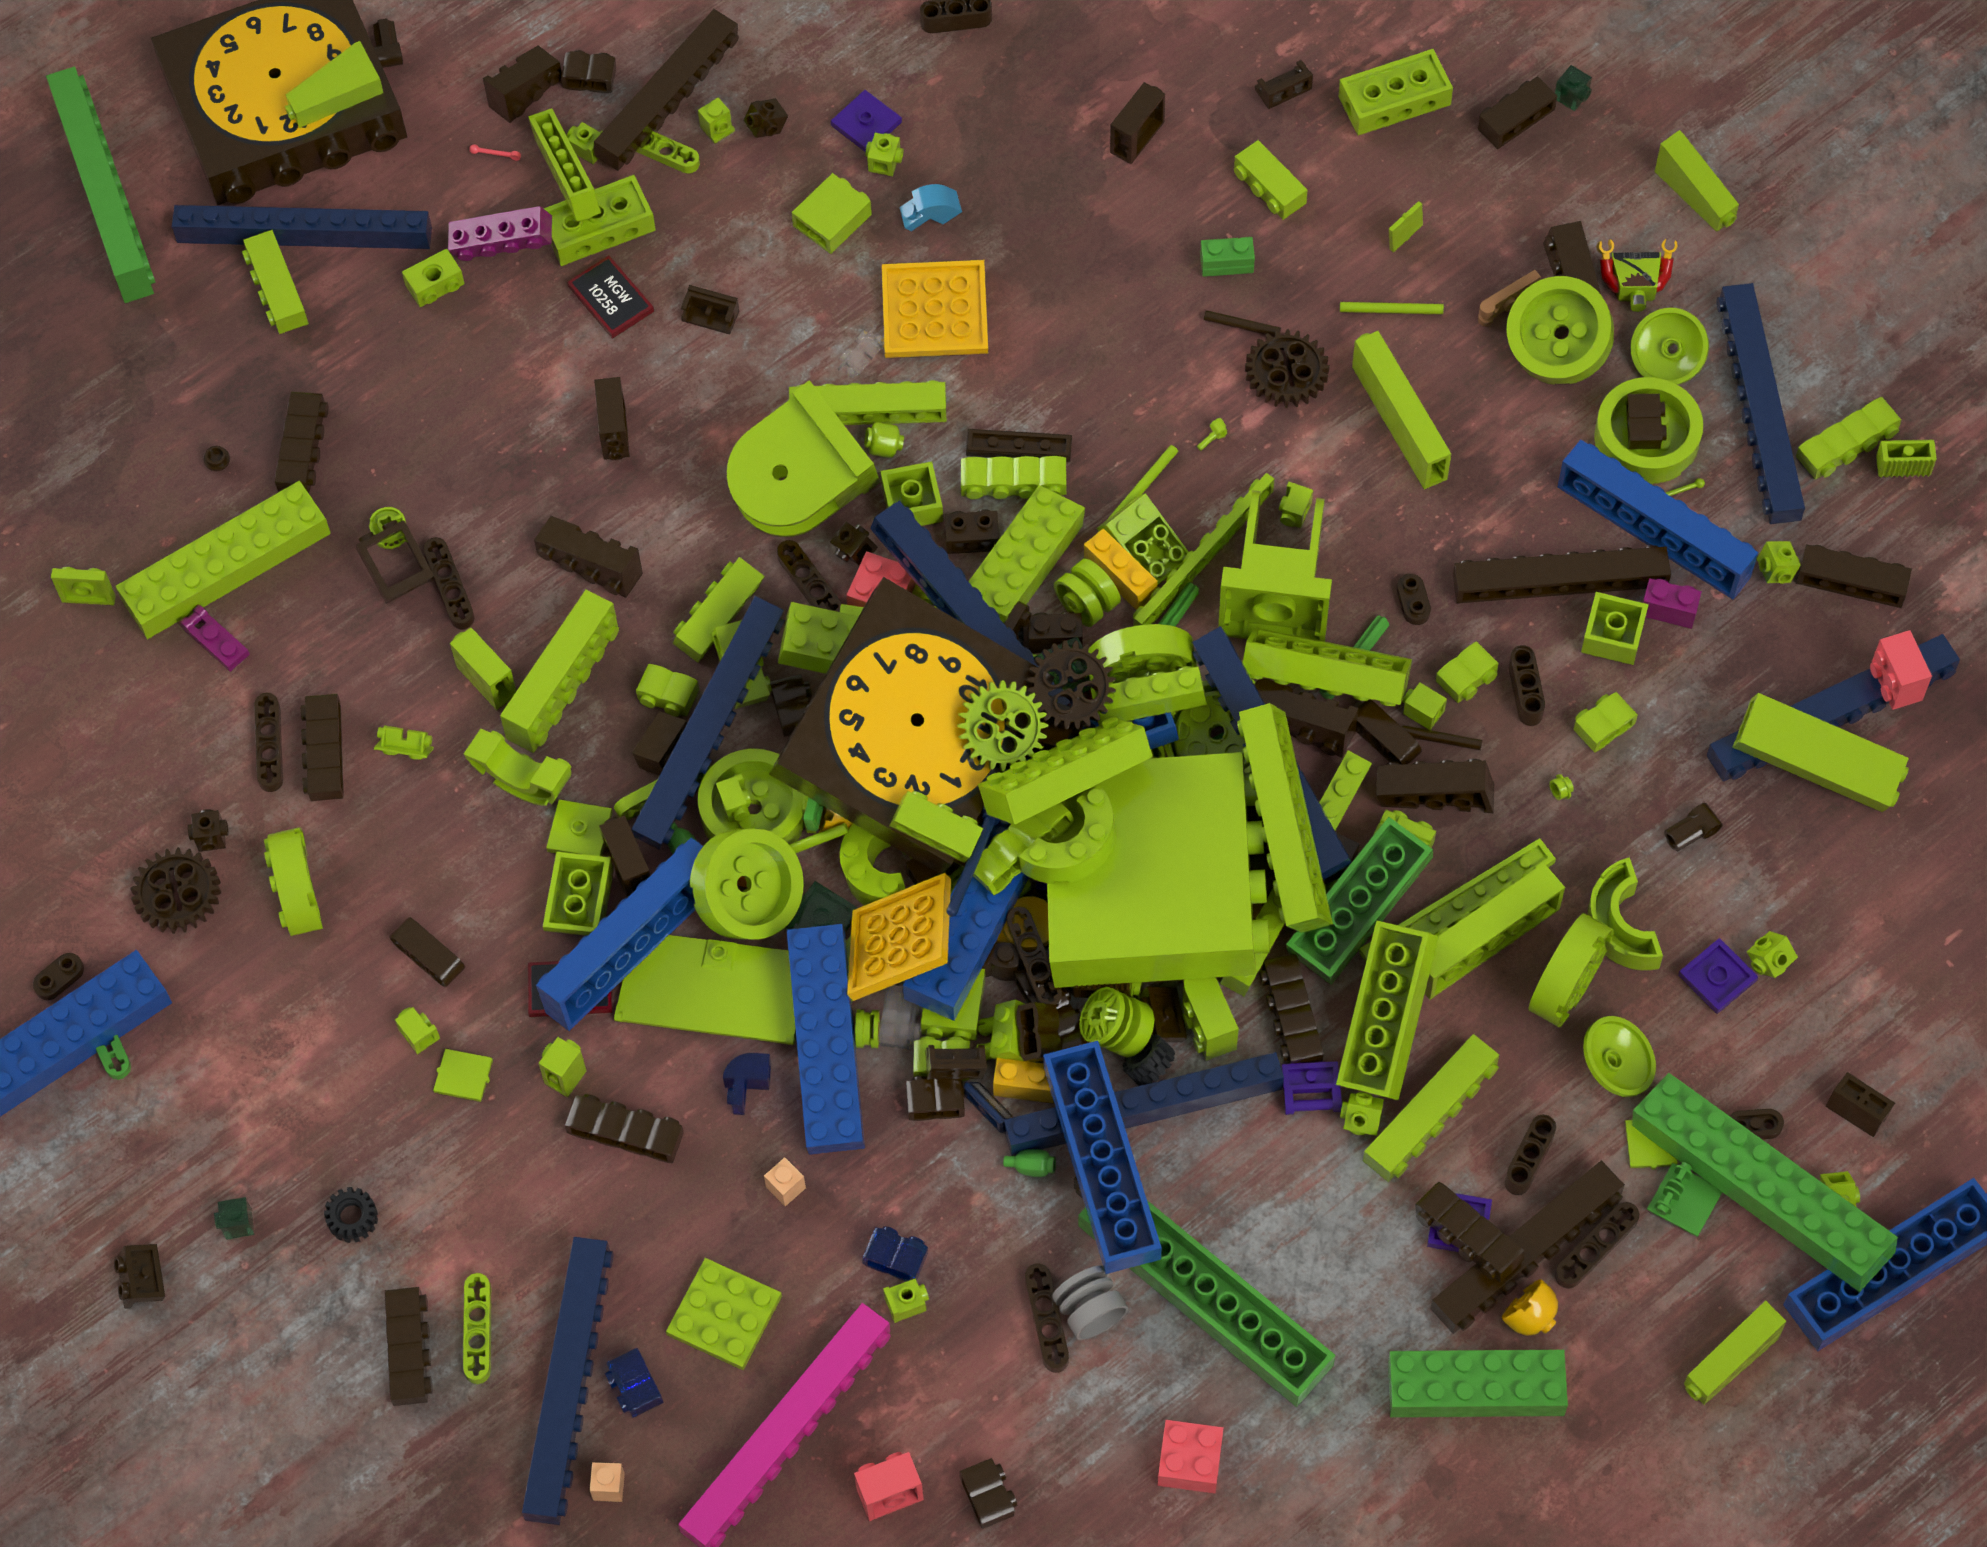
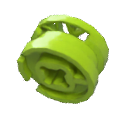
(382, 517)
(863, 1028)

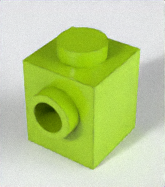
(1424, 705)

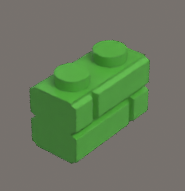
(1227, 256)

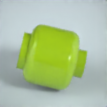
(883, 440)

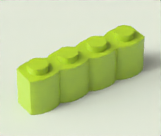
(1848, 438)
(1011, 476)
(1001, 858)

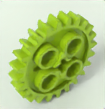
(1014, 703)

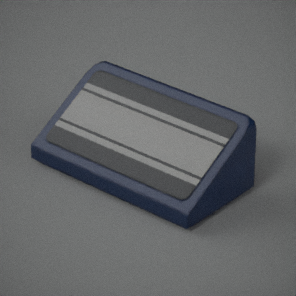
(987, 1104)

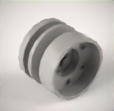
(1090, 1302)

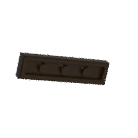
(1017, 444)

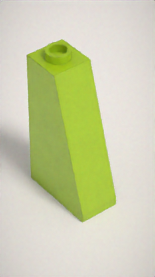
(334, 87)
(1695, 181)
(1735, 1353)

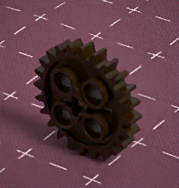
(1310, 364)
(1060, 663)
(150, 897)

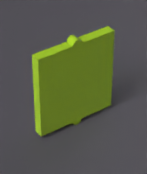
(1405, 226)
(463, 1075)
(1645, 1152)

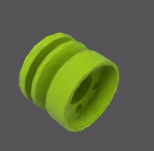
(1117, 1022)

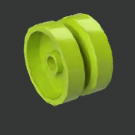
(1087, 591)

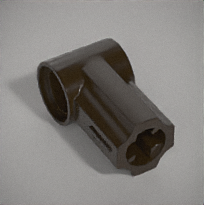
(387, 46)
(1698, 823)

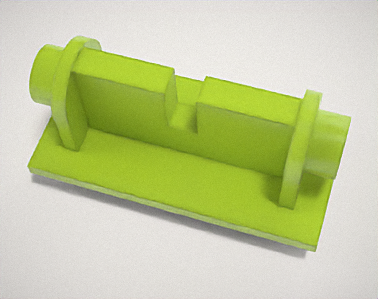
(392, 742)

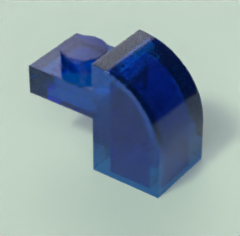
(745, 1073)

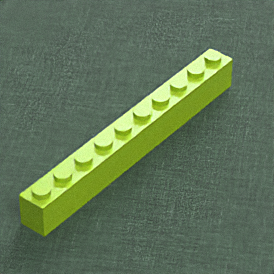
(1334, 803)

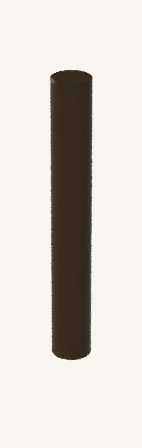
(1240, 323)
(1444, 738)

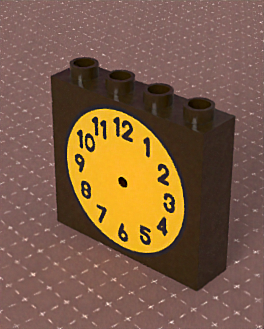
(233, 85)
(892, 718)

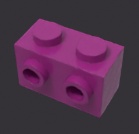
(1671, 602)

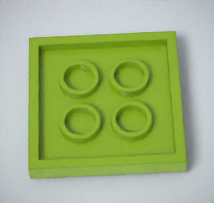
(724, 1314)

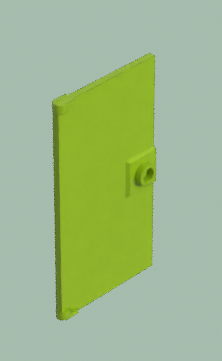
(712, 990)

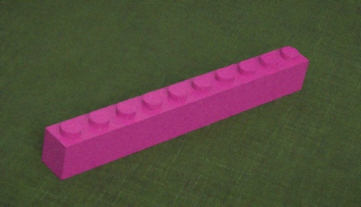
(785, 1427)

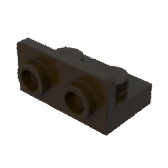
(1166, 1011)
(139, 1274)

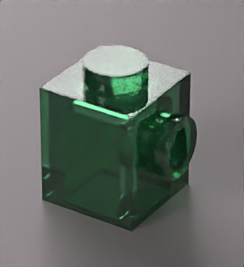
(1573, 88)
(234, 1218)

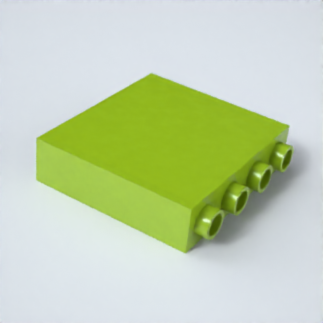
(1175, 884)

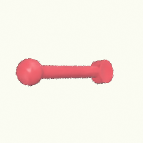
(514, 155)

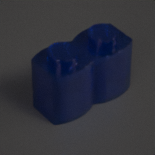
(895, 1254)
(634, 1383)

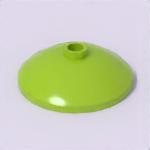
(1655, 337)
(1619, 1056)

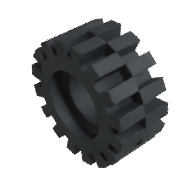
(1150, 1061)
(346, 1199)

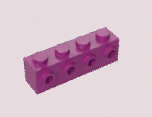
(500, 233)

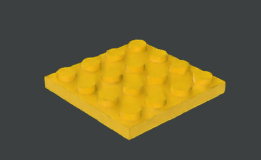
(934, 309)
(899, 937)

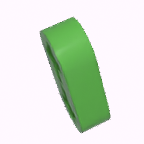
(119, 1052)

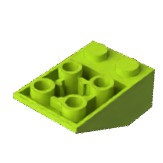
(1146, 537)

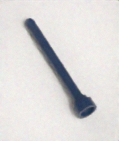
(971, 864)

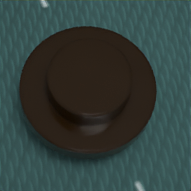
(216, 458)

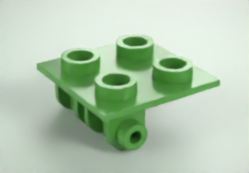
(1684, 1199)

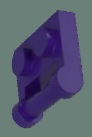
(1311, 1078)

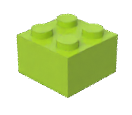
(916, 489)
(1614, 628)

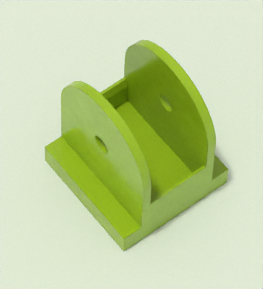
(816, 456)
(1275, 586)

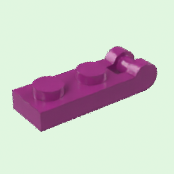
(214, 638)

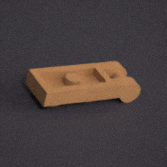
(1504, 299)

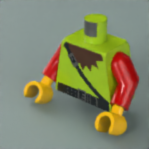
(1636, 274)

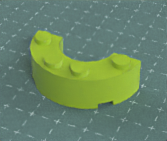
(517, 772)
(1081, 854)
(857, 860)
(292, 880)
(1628, 946)

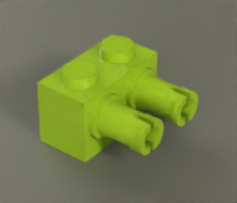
(1004, 1032)

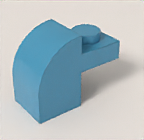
(930, 202)

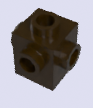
(765, 118)
(852, 543)
(208, 830)

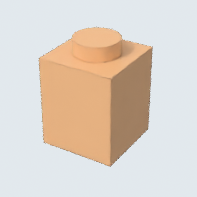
(784, 1181)
(607, 1482)

